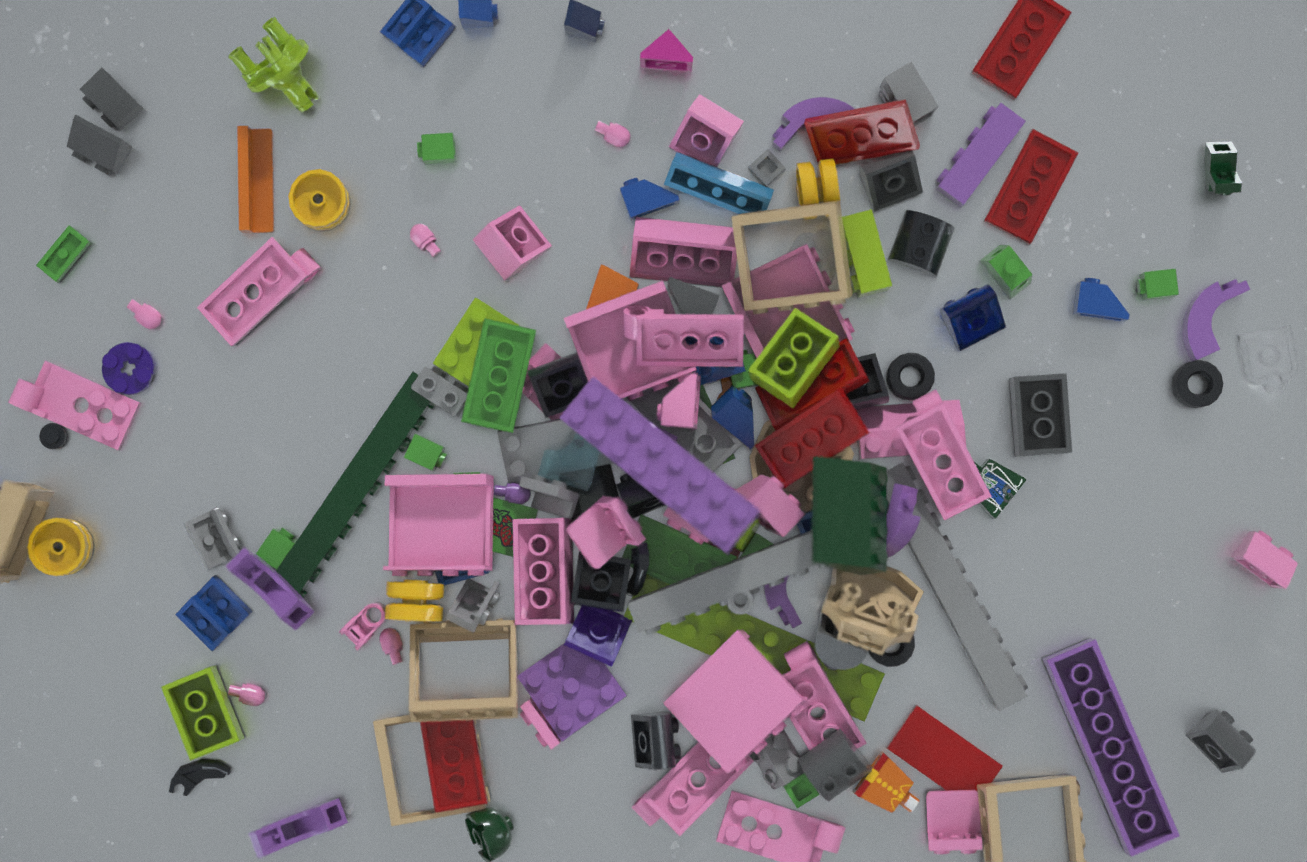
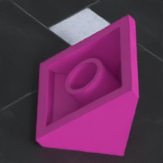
(666, 54)

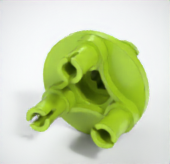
(280, 66)

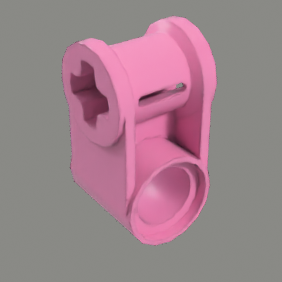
(361, 627)

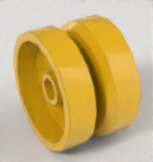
(817, 189)
(330, 211)
(44, 548)
(414, 600)

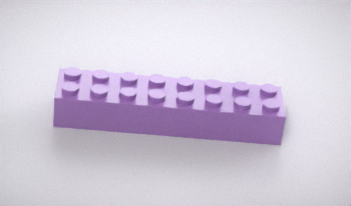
(660, 465)
(1111, 747)

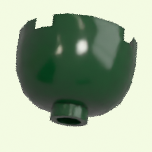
(490, 832)

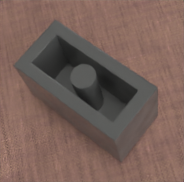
(111, 99)

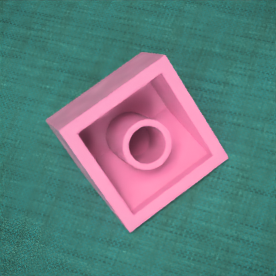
(706, 132)
(511, 242)
(681, 405)
(777, 509)
(1266, 560)

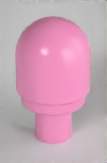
(614, 133)
(424, 239)
(145, 314)
(391, 644)
(248, 694)

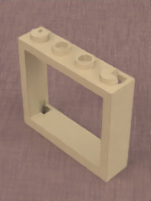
(836, 297)
(21, 510)
(462, 708)
(390, 779)
(990, 816)

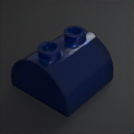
(973, 316)

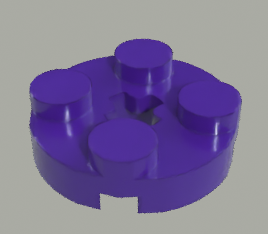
(142, 373)

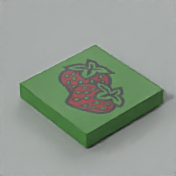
(503, 523)

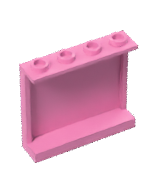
(783, 277)
(612, 356)
(440, 524)
(735, 702)

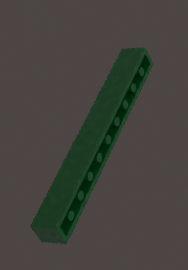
(354, 487)

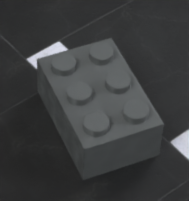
(1040, 415)

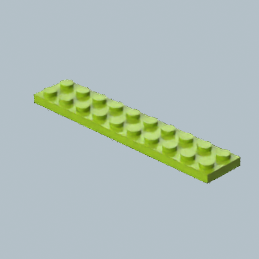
(712, 629)

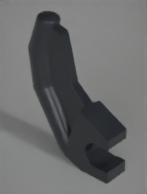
(641, 561)
(193, 773)

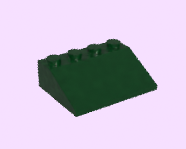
(849, 515)

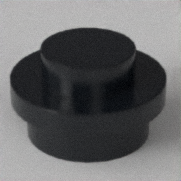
(52, 436)

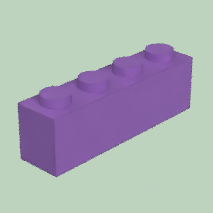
(980, 155)

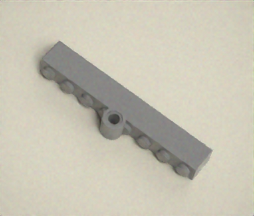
(723, 584)

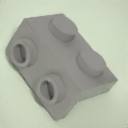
(439, 390)
(552, 497)
(212, 538)
(472, 604)
(778, 761)

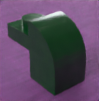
(1221, 168)

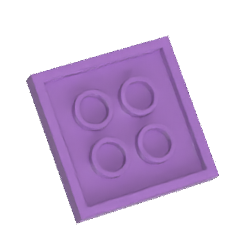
(571, 689)

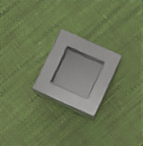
(767, 167)

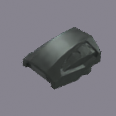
(602, 485)

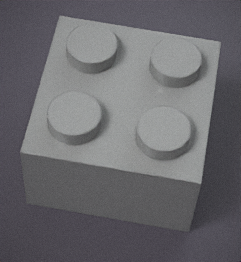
(908, 85)

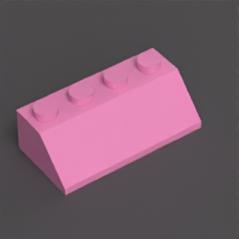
(683, 251)
(884, 438)
(543, 571)

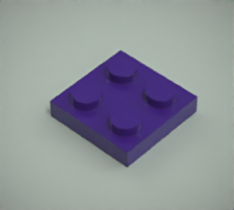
(598, 633)

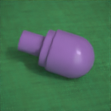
(513, 493)

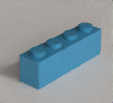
(717, 185)

